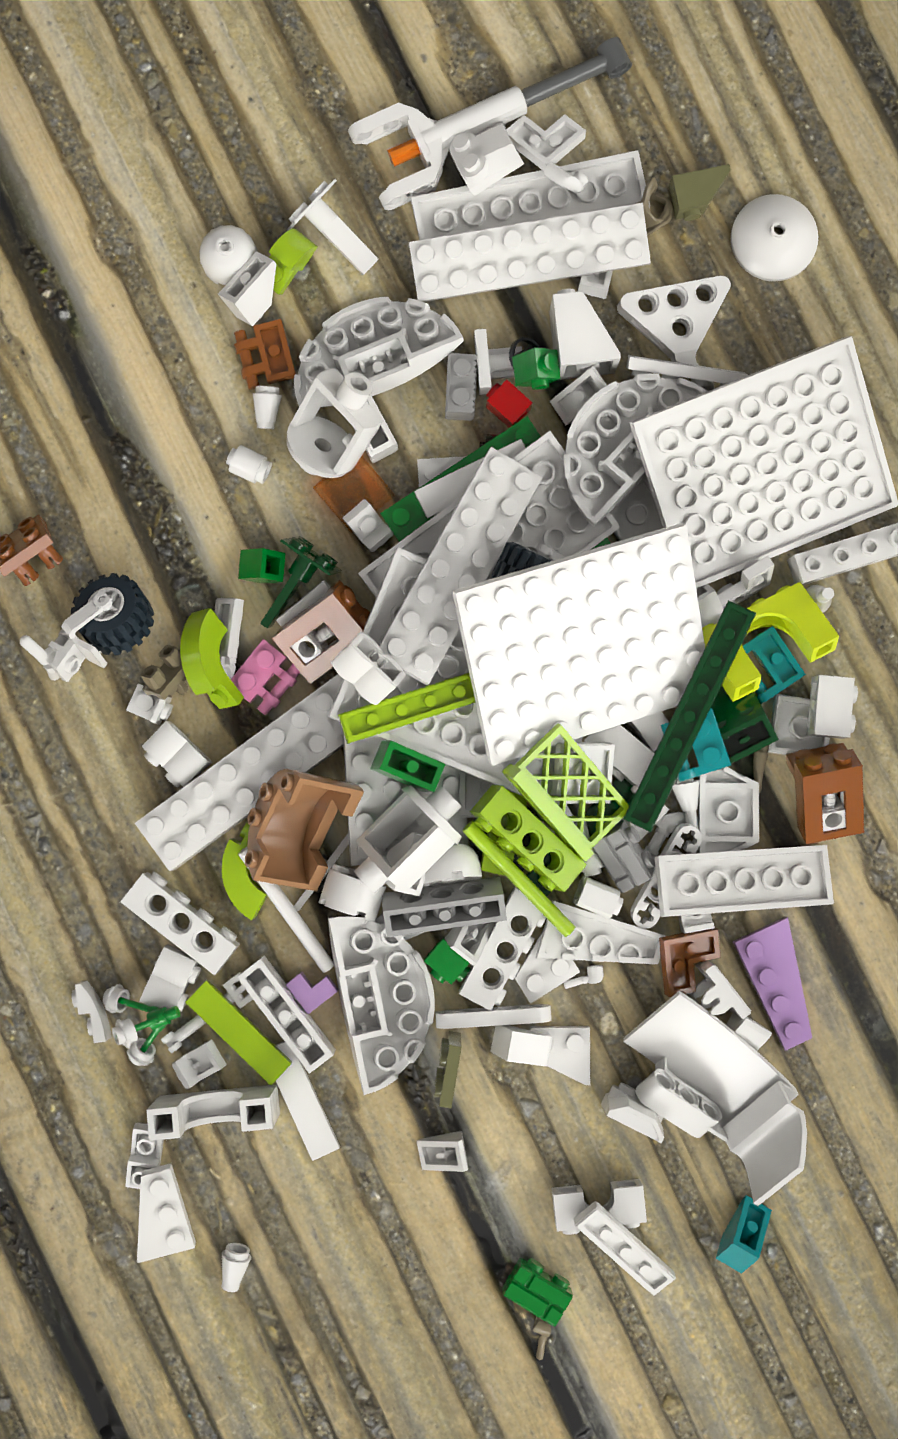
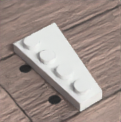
(598, 940)

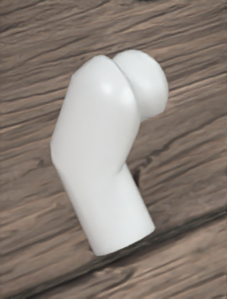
(562, 178)

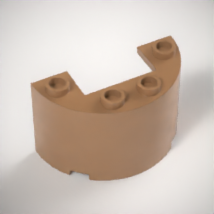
(292, 824)

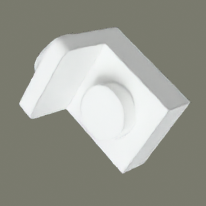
(368, 526)
(150, 706)

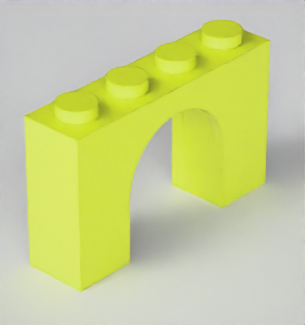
(791, 612)

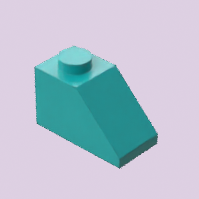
(744, 1235)

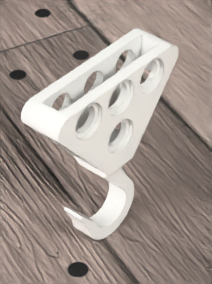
(692, 313)

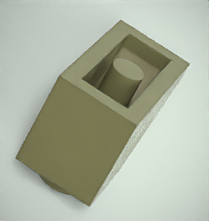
(695, 190)

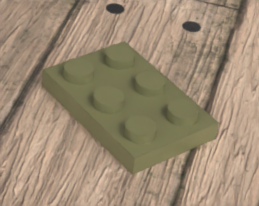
(446, 1076)

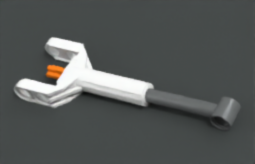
(433, 138)

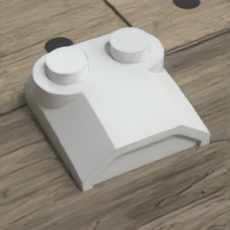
(484, 156)
(627, 1109)

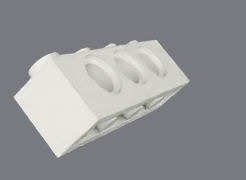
(844, 555)
(140, 901)
(492, 994)
(286, 1014)

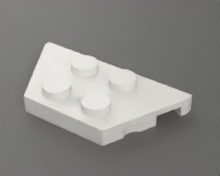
(727, 811)

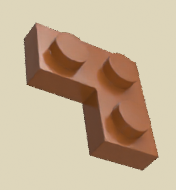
(679, 955)

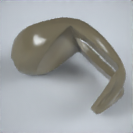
(653, 223)

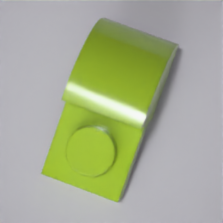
(291, 255)

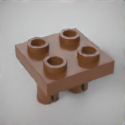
(23, 544)

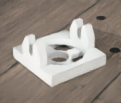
(718, 992)

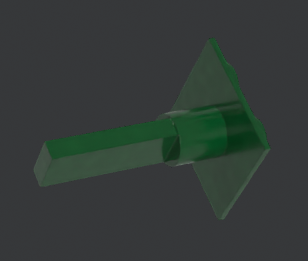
(301, 571)

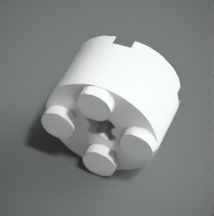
(349, 895)

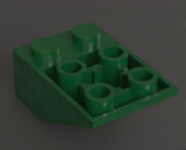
(742, 725)

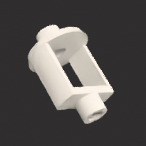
(322, 445)
(377, 869)

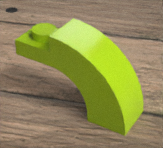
(202, 662)
(237, 880)

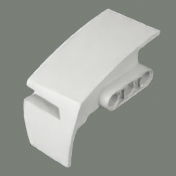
(721, 1085)

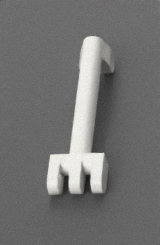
(174, 1039)

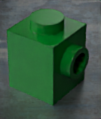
(536, 368)
(261, 565)
(446, 963)

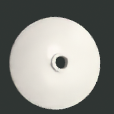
(767, 253)

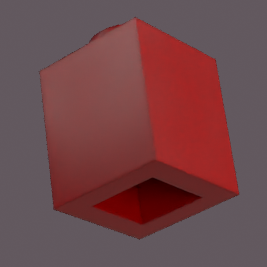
(508, 403)

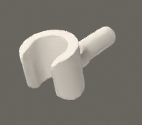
(594, 975)

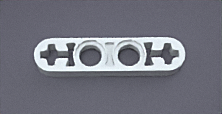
(640, 902)
(497, 1016)

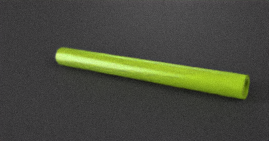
(518, 878)

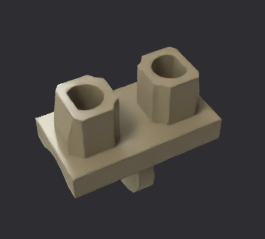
(168, 678)

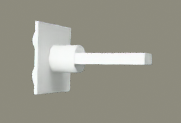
(335, 229)

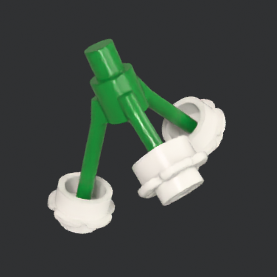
(140, 1050)

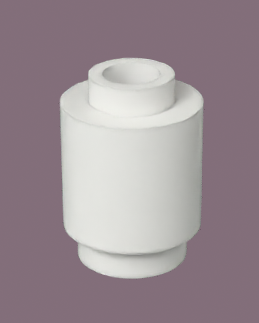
(248, 464)

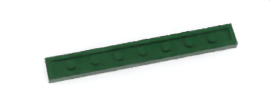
(689, 716)

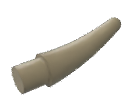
(759, 761)

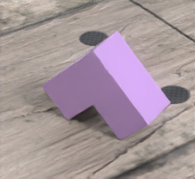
(311, 996)

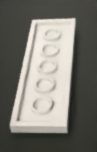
(743, 880)

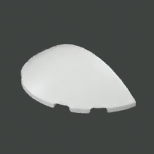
(381, 341)
(600, 446)
(383, 998)

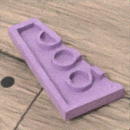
(774, 972)

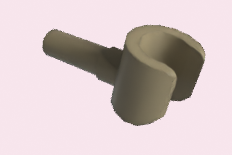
(544, 1329)

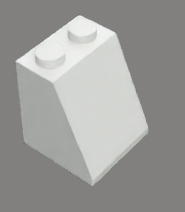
(580, 336)

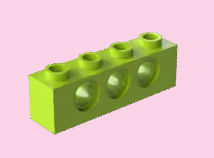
(564, 863)

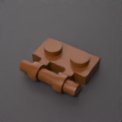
(273, 350)

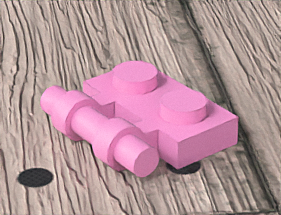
(257, 672)

